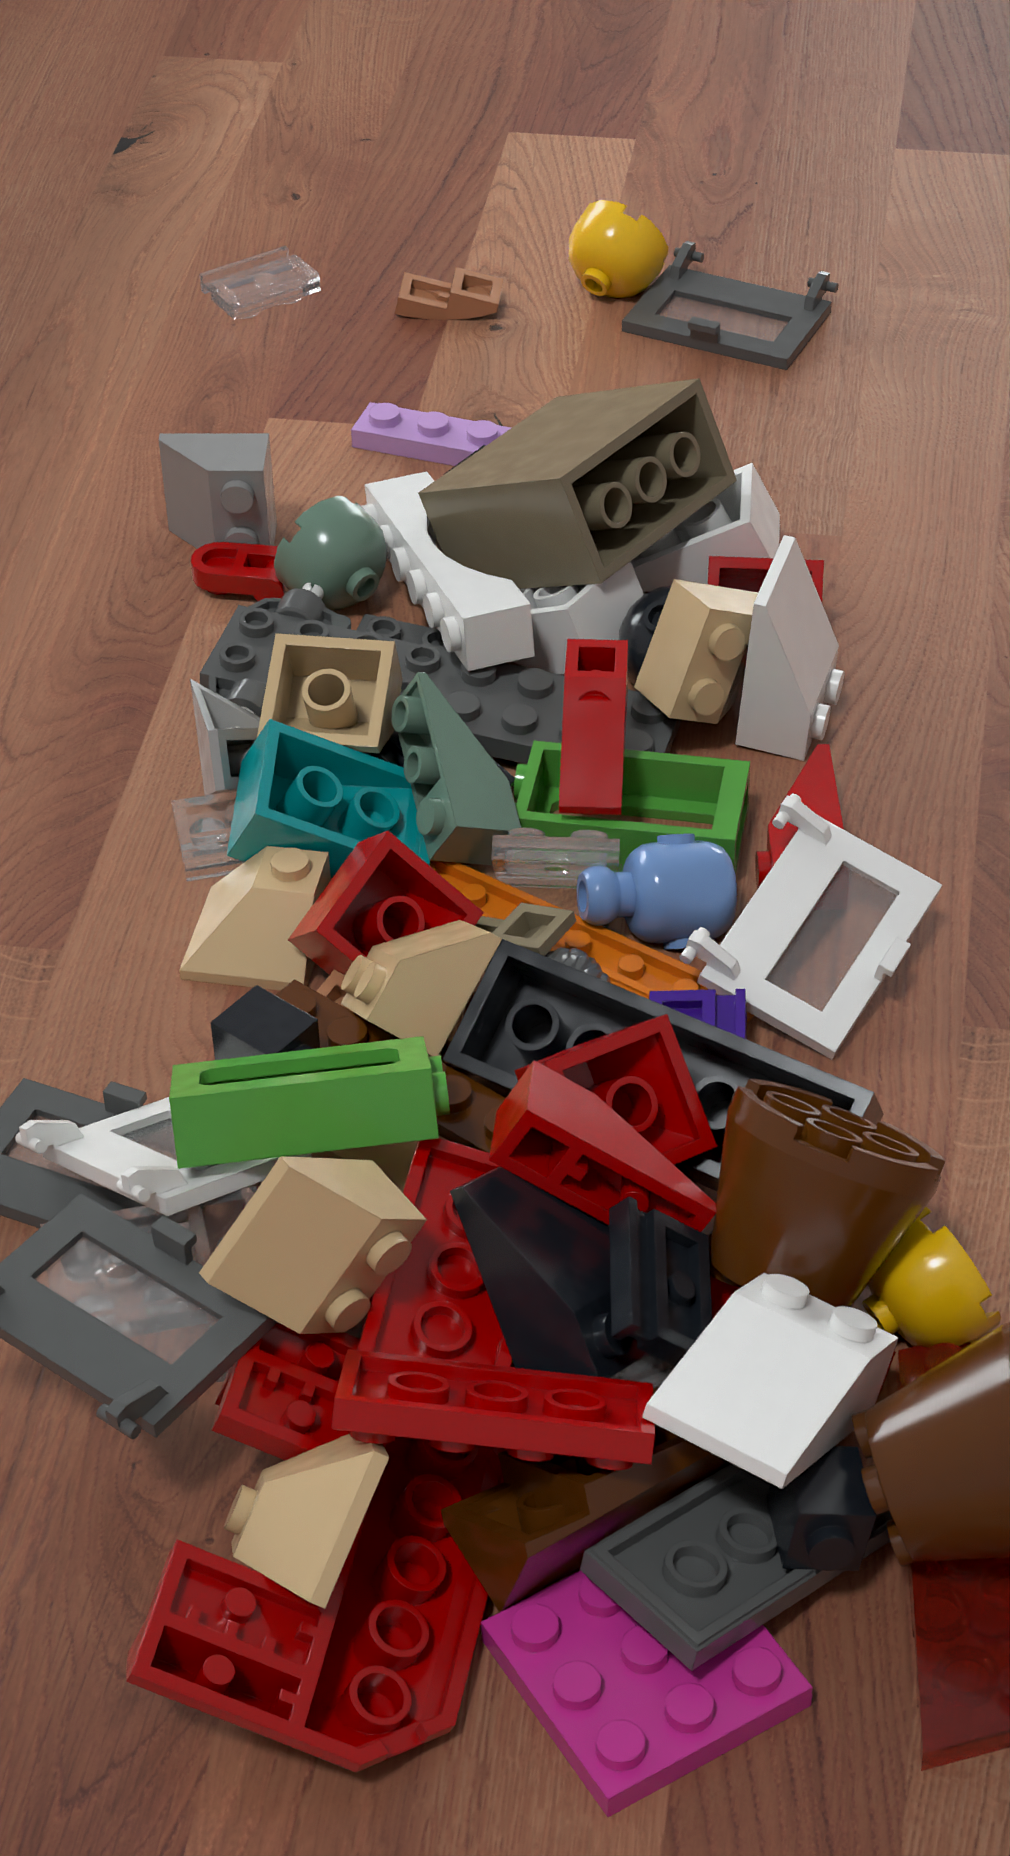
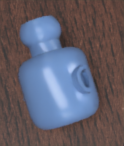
(664, 891)

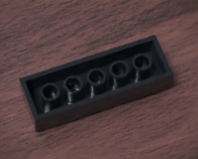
(542, 1007)

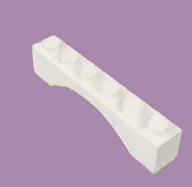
(476, 613)

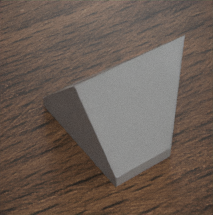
(219, 744)

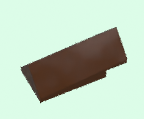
(555, 1509)

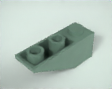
(453, 779)

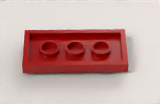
(437, 1296)
(494, 1407)

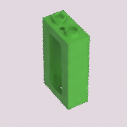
(653, 787)
(306, 1101)

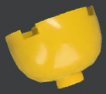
(614, 251)
(930, 1290)

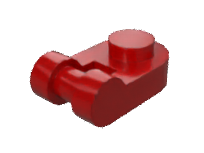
(237, 569)

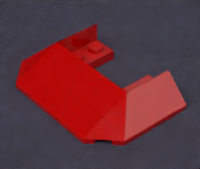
(402, 1621)

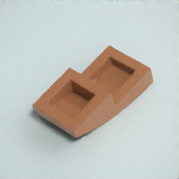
(467, 296)

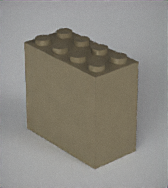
(581, 485)

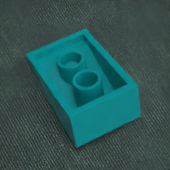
(318, 798)

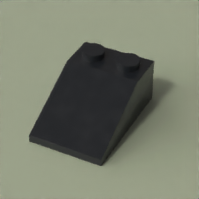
(544, 1275)

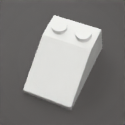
(733, 524)
(577, 613)
(788, 662)
(774, 1379)

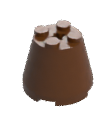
(813, 1192)
(945, 1457)

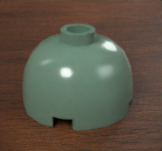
(335, 549)

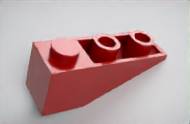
(594, 727)

